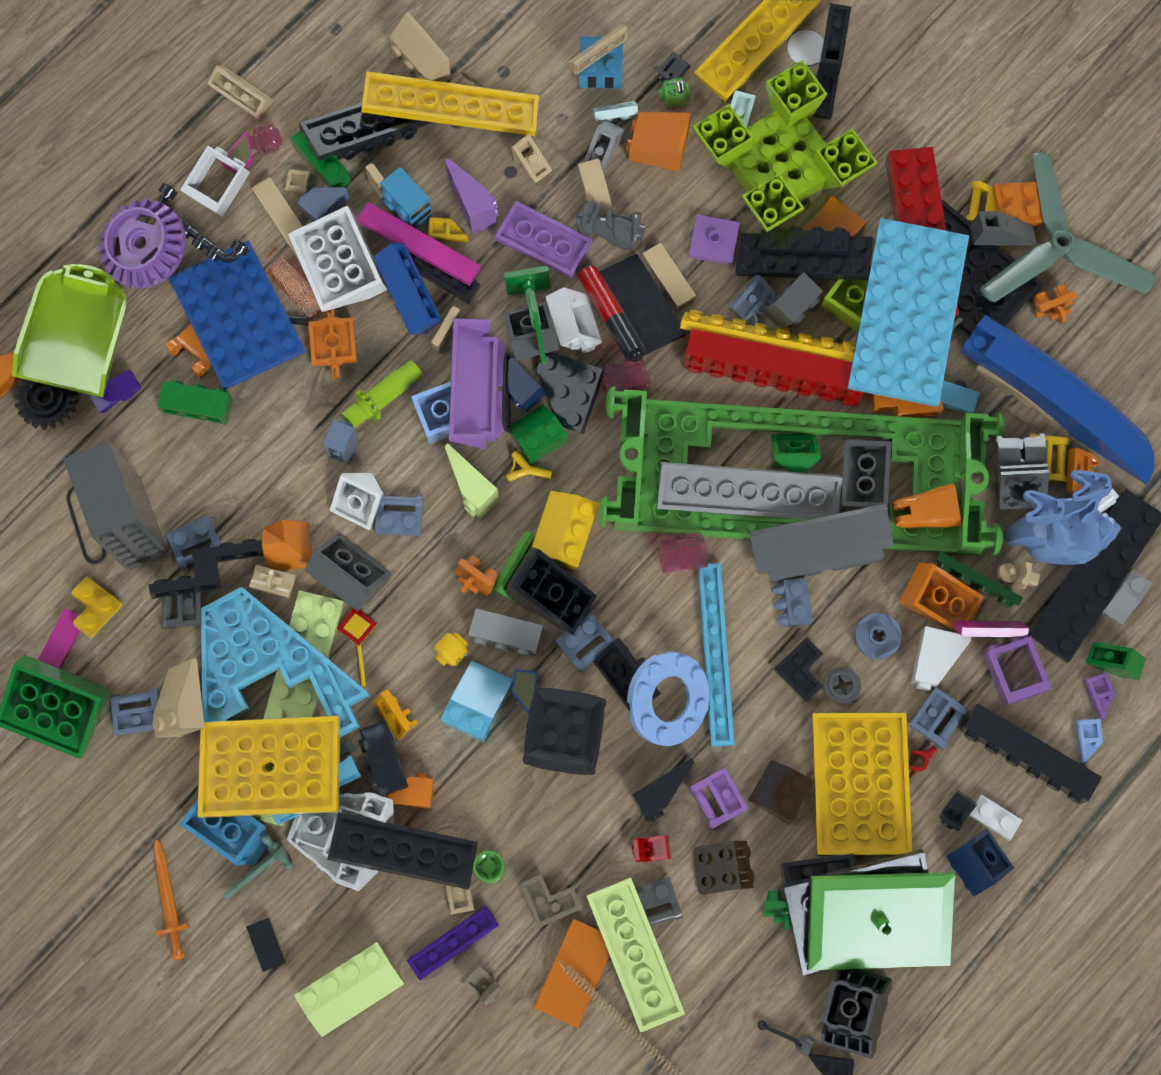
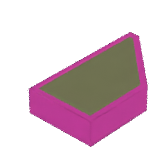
(242, 152)

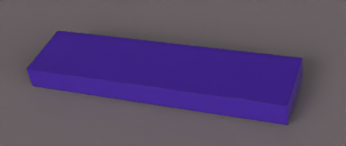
(452, 943)

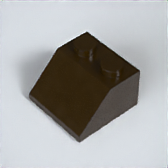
(781, 791)

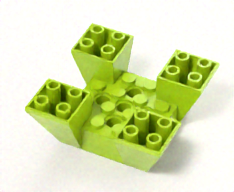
(819, 166)

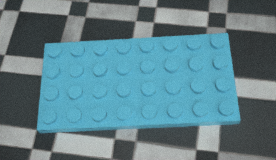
(908, 312)

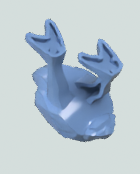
(1066, 528)

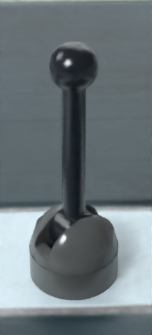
(802, 1043)

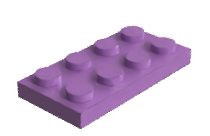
(543, 239)

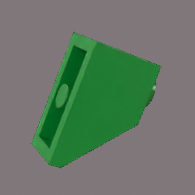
(1116, 660)

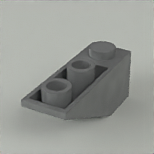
(1001, 229)

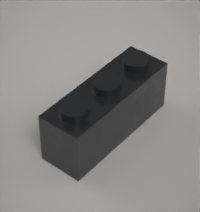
(382, 759)
(812, 867)

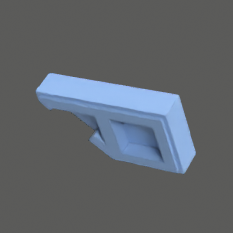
(1089, 737)

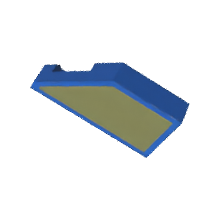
(523, 687)

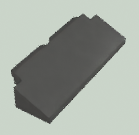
(822, 544)

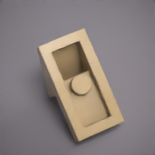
(529, 156)

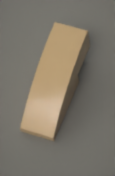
(595, 184)

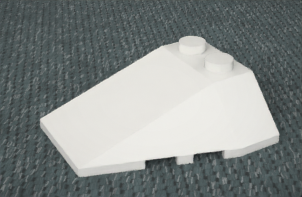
(314, 832)

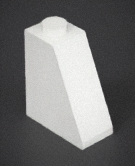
(936, 656)

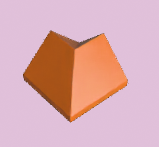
(287, 545)

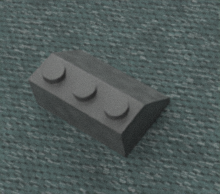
(865, 474)
(347, 571)

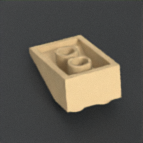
(179, 703)

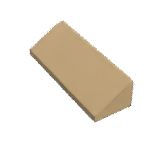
(598, 50)
(239, 91)

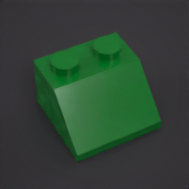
(538, 434)

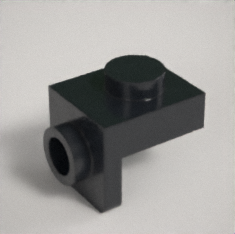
(672, 68)
(957, 811)

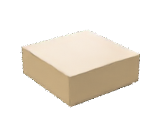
(297, 181)

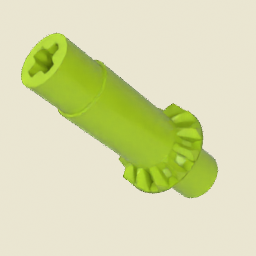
(370, 403)

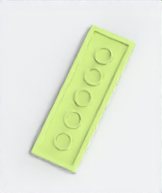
(635, 954)

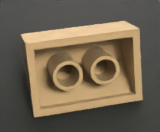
(419, 51)

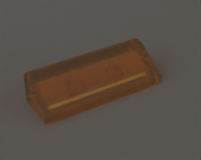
(294, 286)

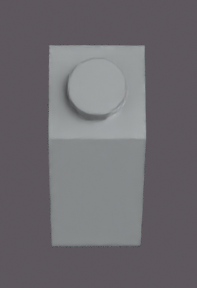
(604, 143)
(1127, 597)

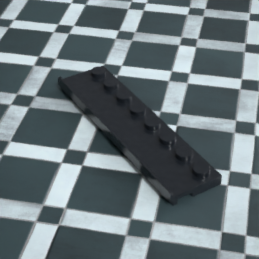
(1093, 584)

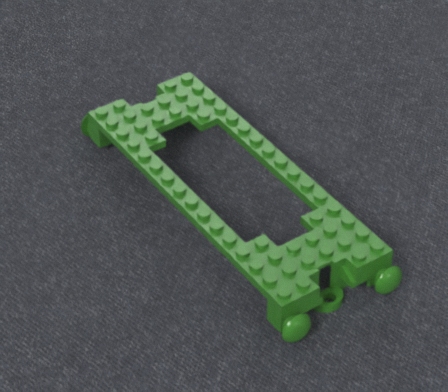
(666, 429)

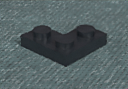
(795, 673)

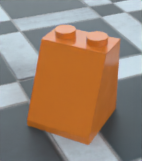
(659, 139)

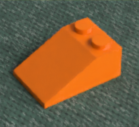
(940, 597)

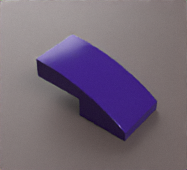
(117, 389)

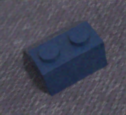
(980, 862)

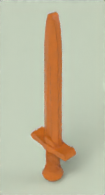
(168, 903)

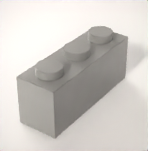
(505, 633)

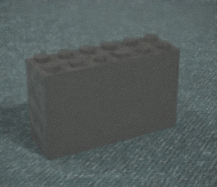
(115, 505)

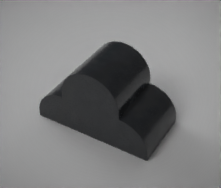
(550, 591)

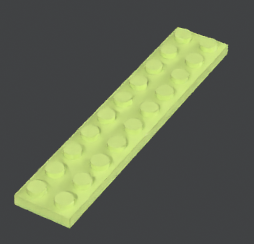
(317, 622)

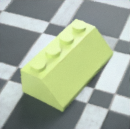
(349, 989)

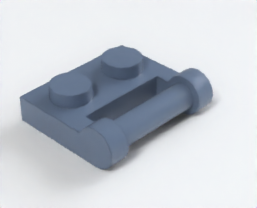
(399, 522)
(190, 537)
(585, 634)
(933, 712)
(136, 719)

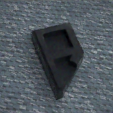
(832, 1065)

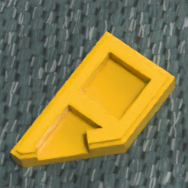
(446, 230)

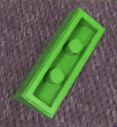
(513, 563)

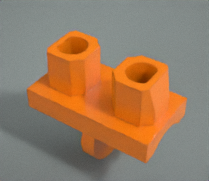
(1062, 299)
(475, 579)

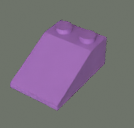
(473, 198)

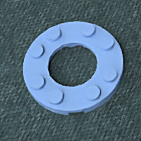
(642, 689)

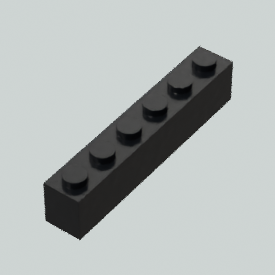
(1031, 754)

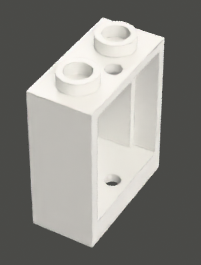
(199, 172)
(573, 320)

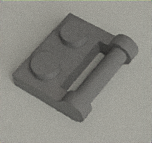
(188, 611)
(657, 894)

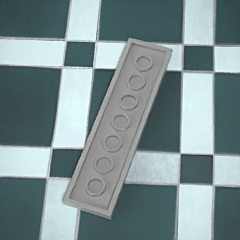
(748, 491)

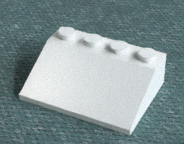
(337, 260)

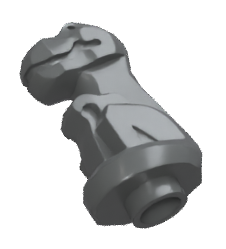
(615, 228)

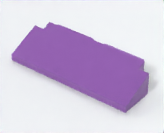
(474, 384)

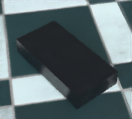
(266, 944)

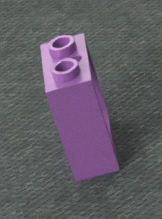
(991, 660)

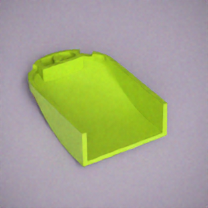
(71, 330)

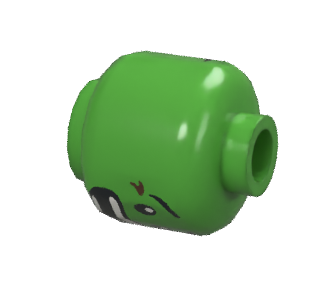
(674, 92)

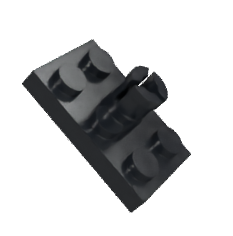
(619, 667)

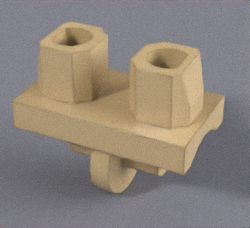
(1018, 575)
(272, 581)

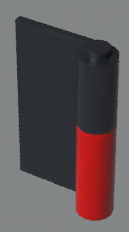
(631, 307)

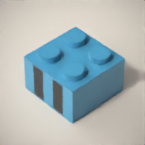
(606, 71)
(405, 198)

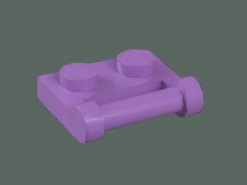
(725, 794)

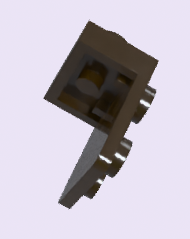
(723, 867)

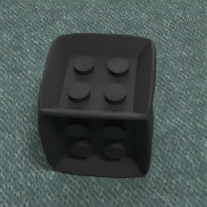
(564, 731)

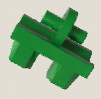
(776, 908)

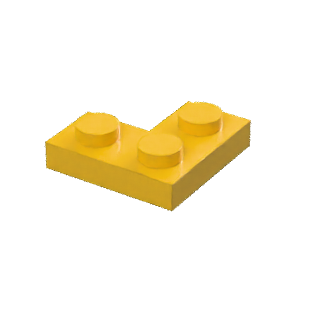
(100, 607)

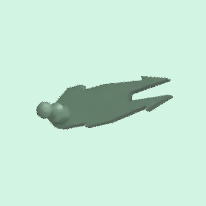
(276, 853)

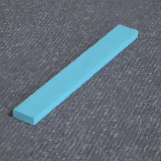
(716, 655)

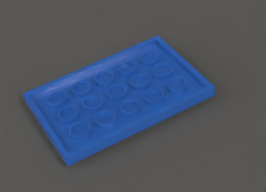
(236, 317)

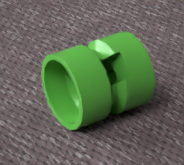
(489, 867)

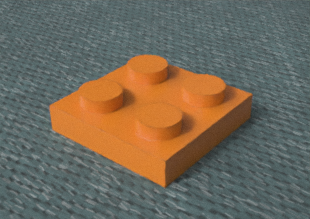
(1019, 201)

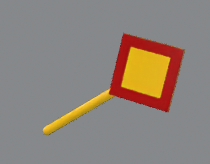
(357, 628)

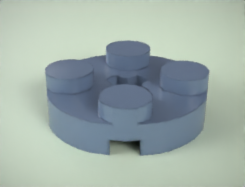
(873, 648)

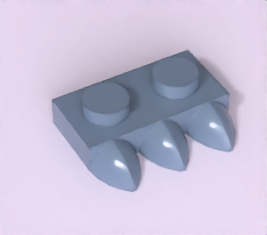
(752, 300)
(795, 602)

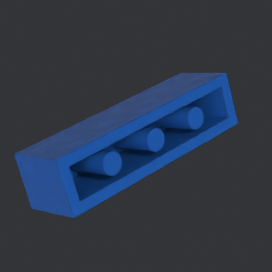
(407, 288)

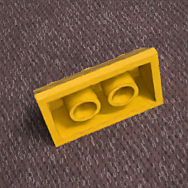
(565, 528)

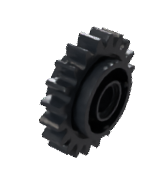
(44, 413)

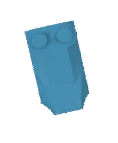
(233, 836)

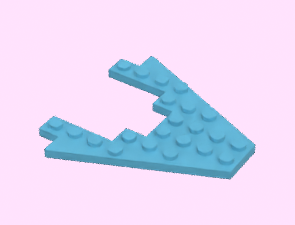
(249, 642)

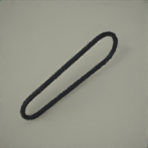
(506, 427)
(78, 532)

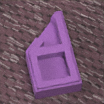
(1100, 692)

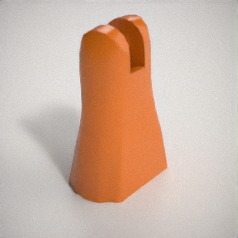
(929, 509)

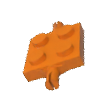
(332, 342)

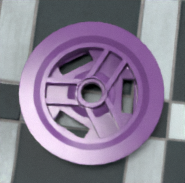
(165, 237)

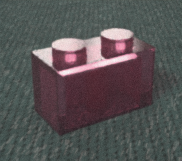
(626, 376)
(682, 553)

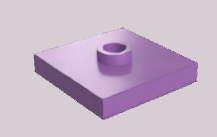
(714, 239)

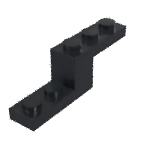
(832, 56)
(206, 569)

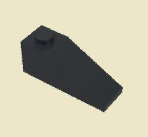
(657, 795)

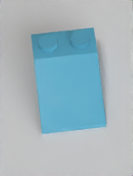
(476, 701)

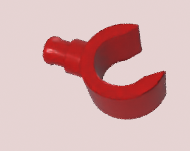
(925, 755)

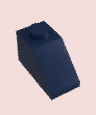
(523, 387)

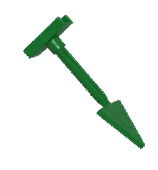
(528, 282)

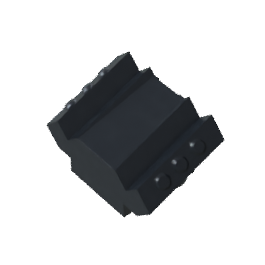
(855, 1011)

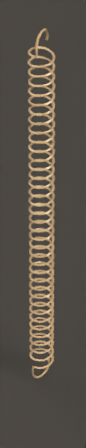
(619, 1018)

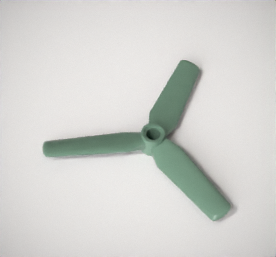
(1078, 252)

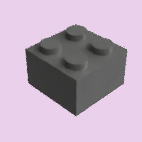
(792, 301)
(523, 336)

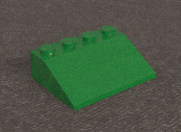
(52, 706)

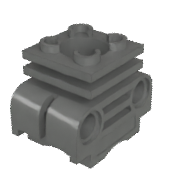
(1020, 468)

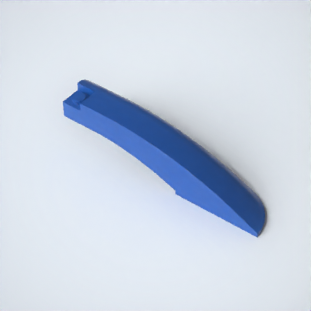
(1062, 396)

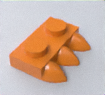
(1079, 460)

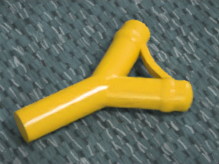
(526, 469)

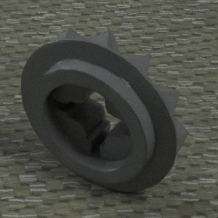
(847, 676)

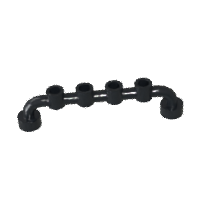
(201, 241)

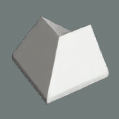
(357, 498)

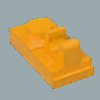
(391, 712)

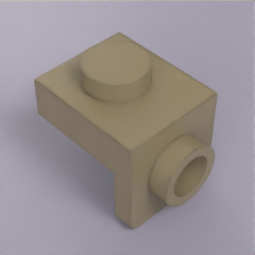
(481, 984)

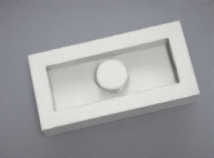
(995, 818)

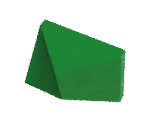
(794, 451)

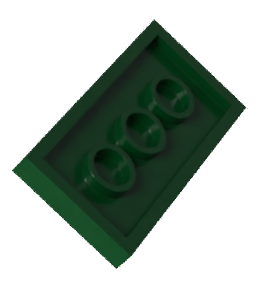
(985, 585)

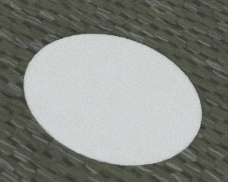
(805, 46)

